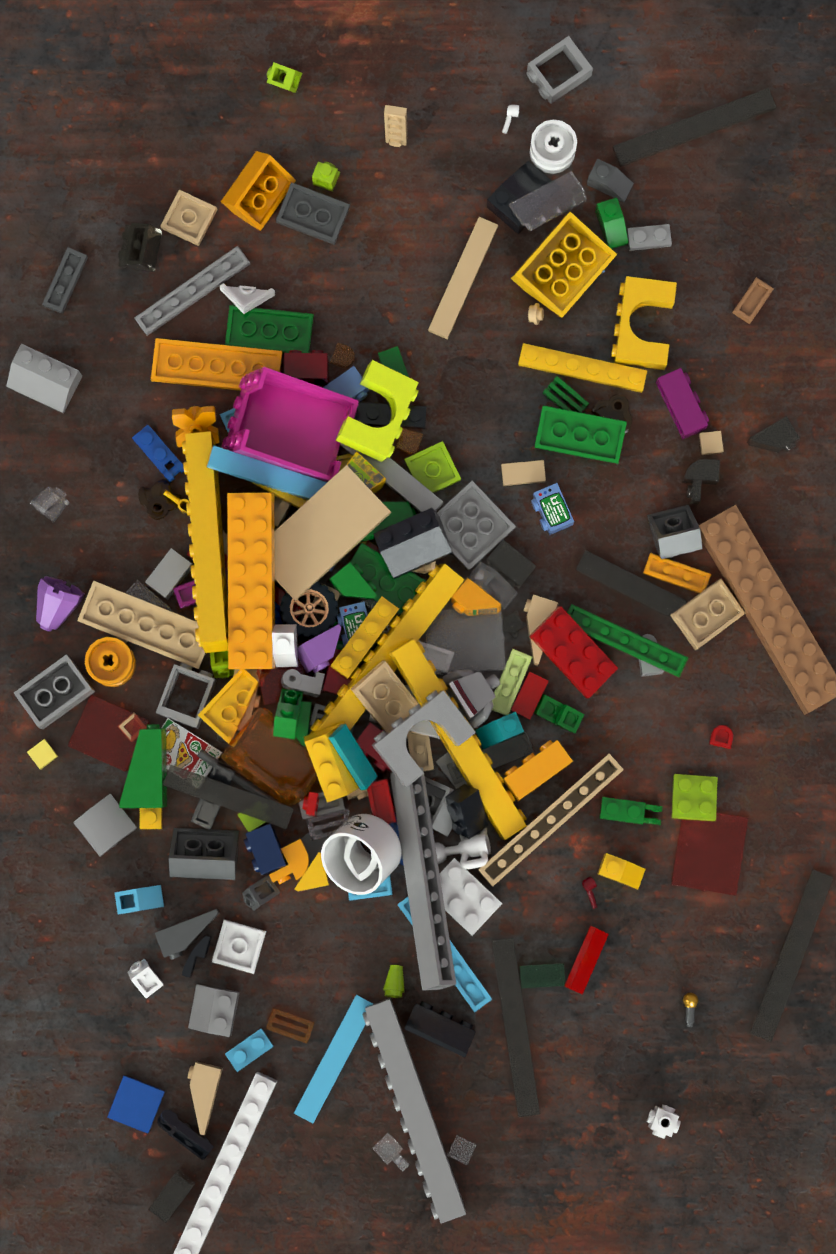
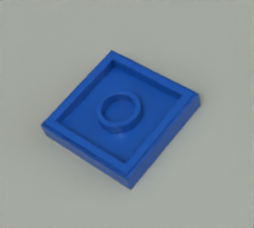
(136, 1104)

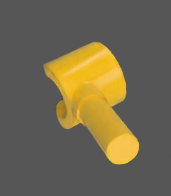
(178, 501)

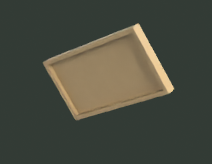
(325, 531)

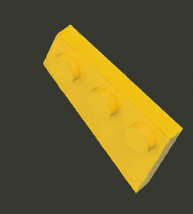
(229, 705)

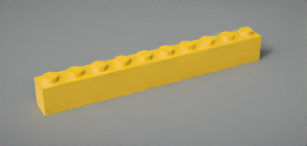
(410, 625)
(468, 756)

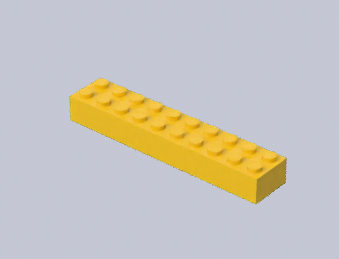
(207, 544)

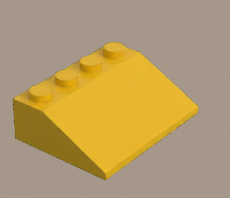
(564, 265)

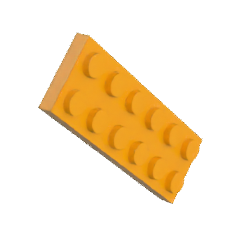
(208, 363)

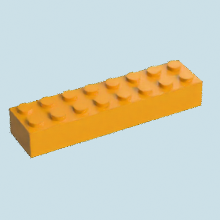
(251, 580)

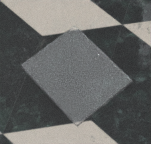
(466, 642)

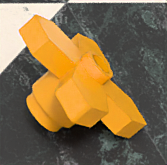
(194, 421)

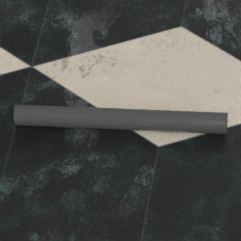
(237, 778)

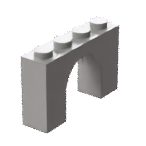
(392, 745)

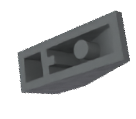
(182, 935)

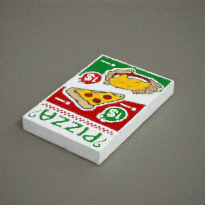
(184, 747)

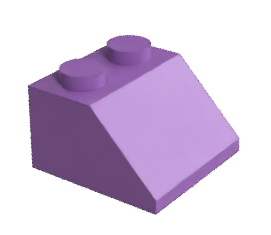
(319, 650)

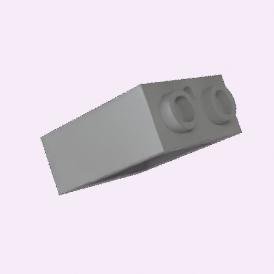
(577, 59)
(185, 669)

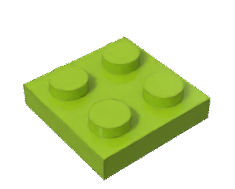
(433, 468)
(694, 797)

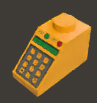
(474, 600)

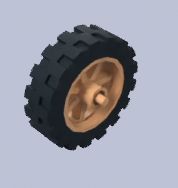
(328, 620)

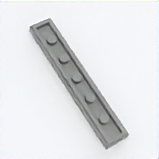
(192, 290)

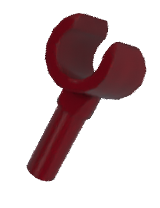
(589, 884)

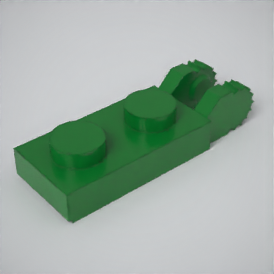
(627, 811)

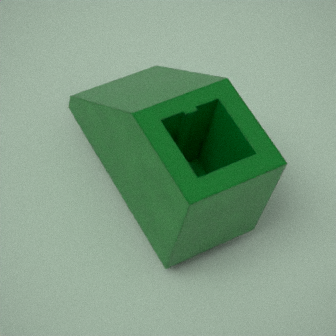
(351, 583)
(287, 714)

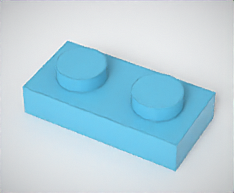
(249, 1049)

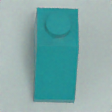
(499, 730)

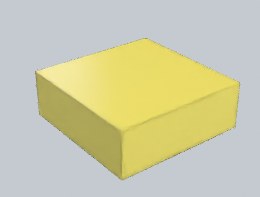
(42, 754)

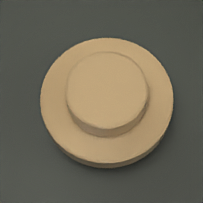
(535, 313)

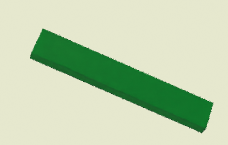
(629, 641)

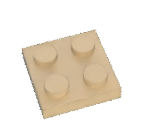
(188, 217)

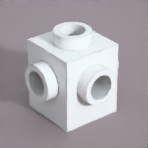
(657, 1115)

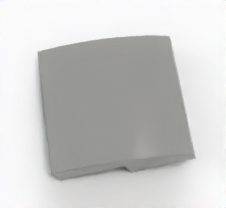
(105, 825)

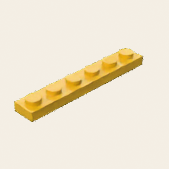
(582, 368)

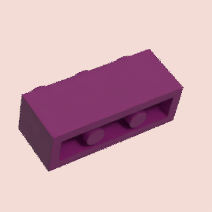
(682, 403)

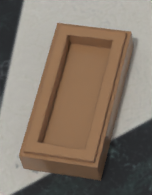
(753, 300)

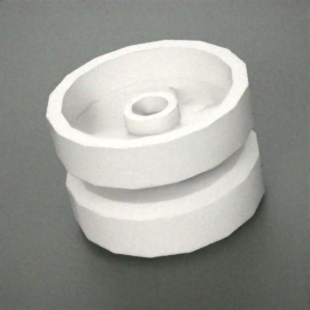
(553, 146)

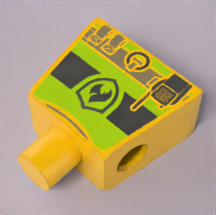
(366, 472)

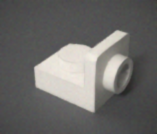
(144, 978)

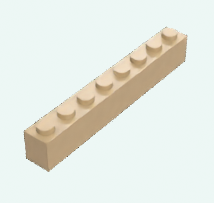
(550, 820)

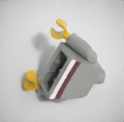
(472, 694)

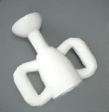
(474, 847)

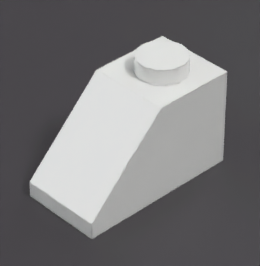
(285, 645)

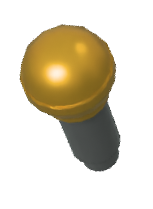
(690, 1001)

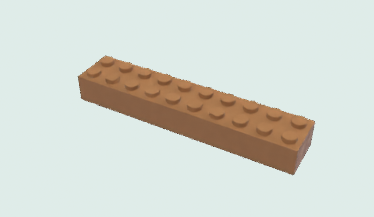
(769, 609)

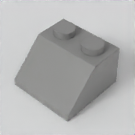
(439, 814)
(213, 1010)

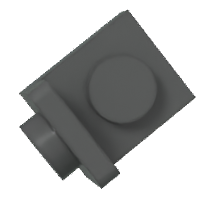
(260, 893)

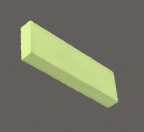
(510, 681)

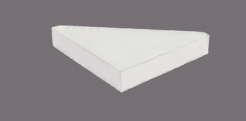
(246, 297)

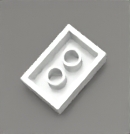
(466, 897)

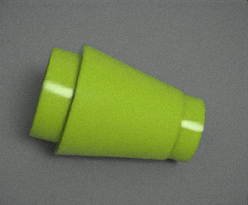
(394, 982)

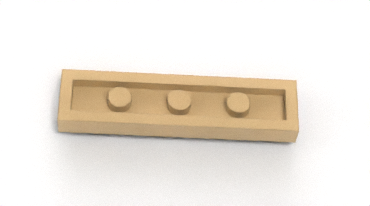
(395, 125)

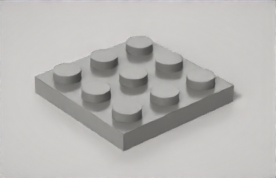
(473, 525)

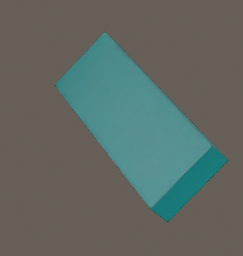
(353, 757)

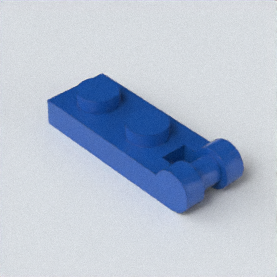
(158, 452)

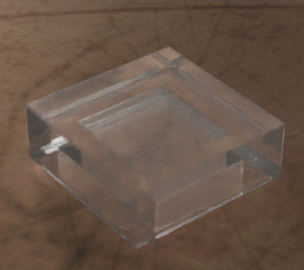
(461, 1150)

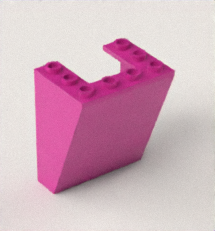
(288, 423)

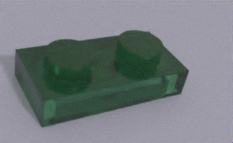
(542, 975)

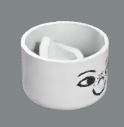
(350, 864)

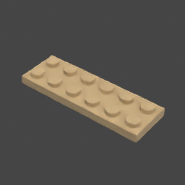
(142, 624)

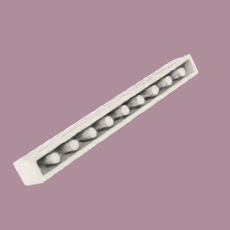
(226, 1165)

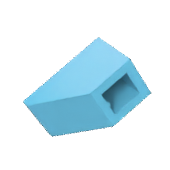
(139, 899)

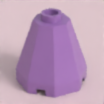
(56, 602)

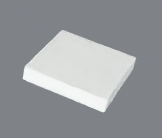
(239, 946)

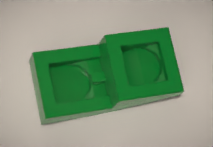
(559, 714)

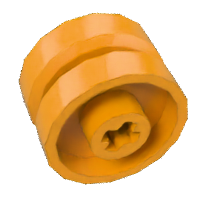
(97, 662)

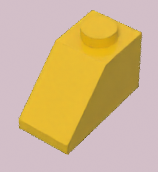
(621, 871)

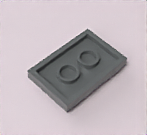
(313, 213)

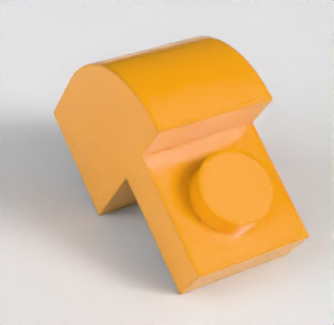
(297, 860)

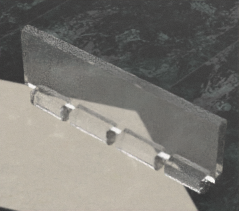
(549, 201)

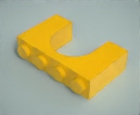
(629, 348)

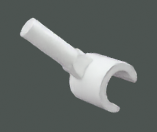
(512, 111)

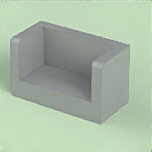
(169, 574)

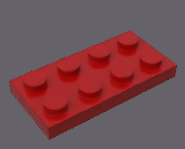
(573, 652)

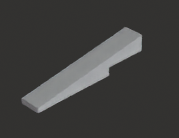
(403, 483)

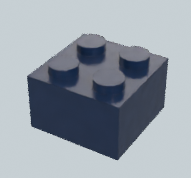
(266, 849)

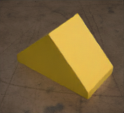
(314, 876)

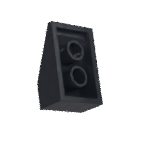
(519, 184)

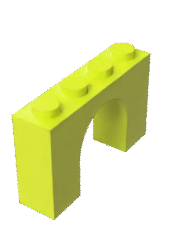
(399, 392)

